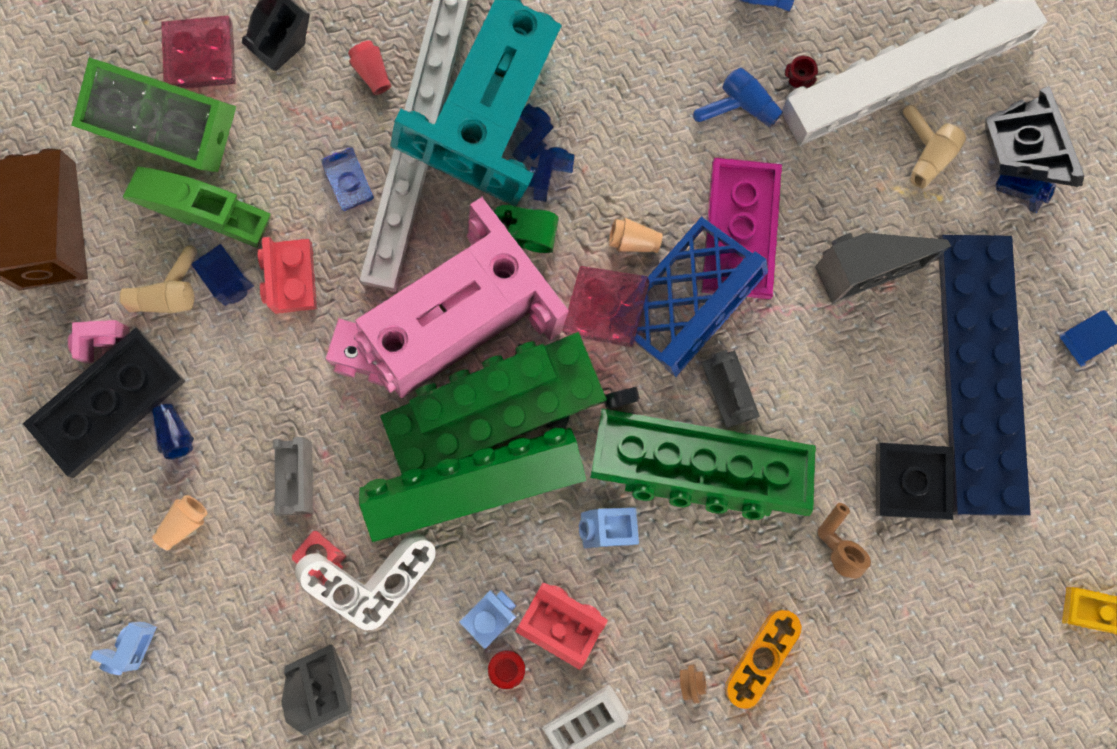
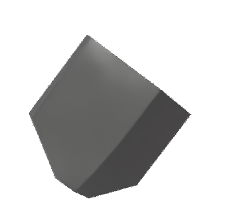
(316, 691)

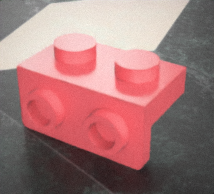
(562, 625)

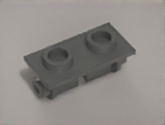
(730, 388)

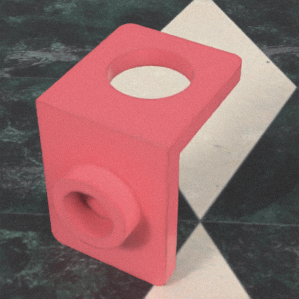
(333, 553)

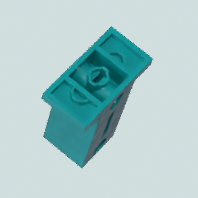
(485, 104)

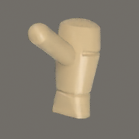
(939, 149)
(167, 296)

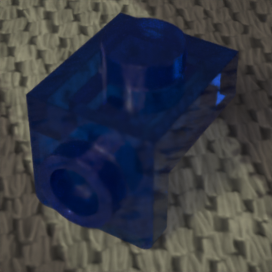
(533, 142)
(551, 159)

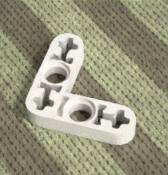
(364, 595)

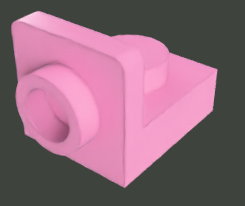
(94, 334)

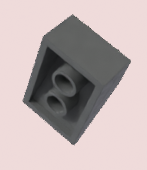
(872, 260)

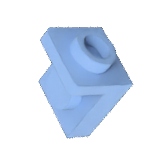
(609, 527)
(489, 617)
(130, 651)

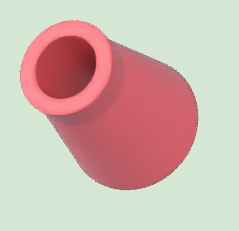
(368, 63)

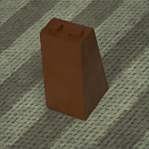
(40, 221)

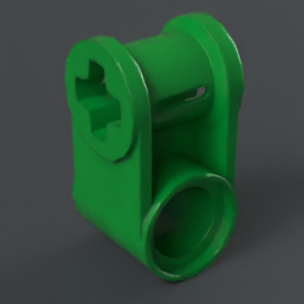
(530, 228)

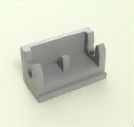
(293, 477)

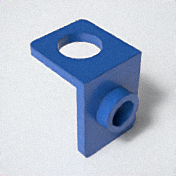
(1091, 337)

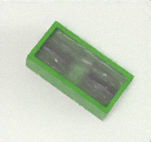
(153, 115)

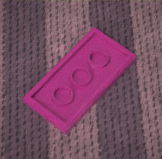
(746, 208)

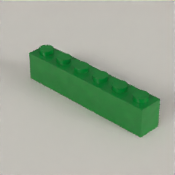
(471, 484)

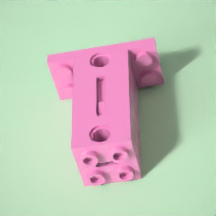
(458, 307)

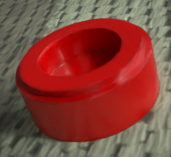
(506, 669)

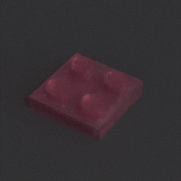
(198, 52)
(606, 305)

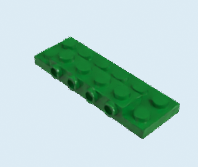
(493, 403)
(704, 465)

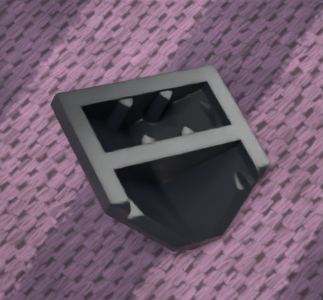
(276, 31)

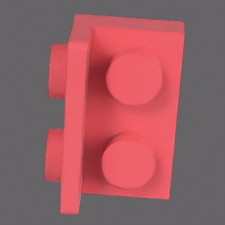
(287, 275)

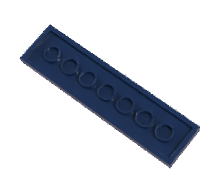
(983, 376)

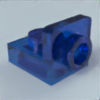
(1030, 190)

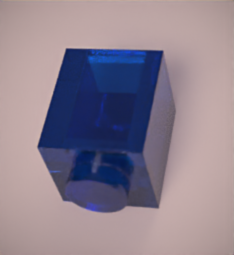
(223, 275)

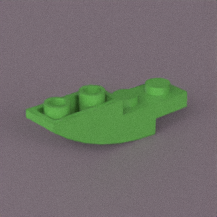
(197, 203)

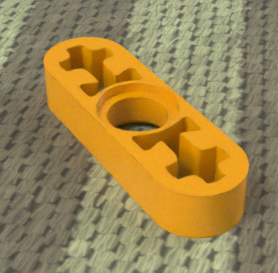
(778, 658)

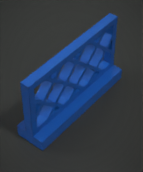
(717, 307)

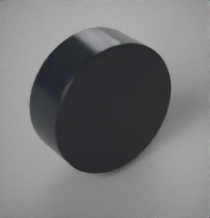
(622, 398)

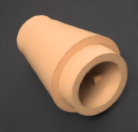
(634, 237)
(180, 521)

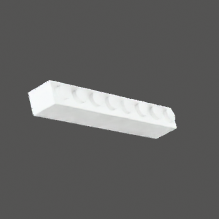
(910, 67)

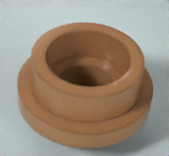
(692, 684)

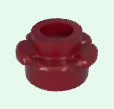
(807, 66)

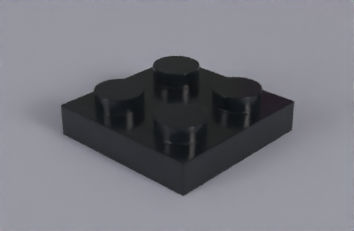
(914, 481)

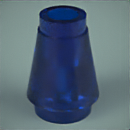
(171, 433)

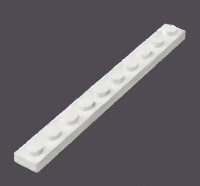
(406, 173)

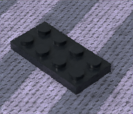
(104, 403)

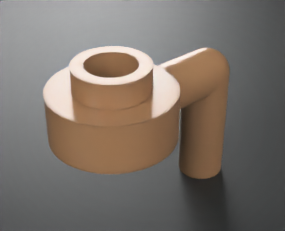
(846, 556)

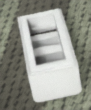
(593, 734)

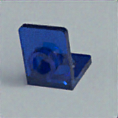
(347, 179)

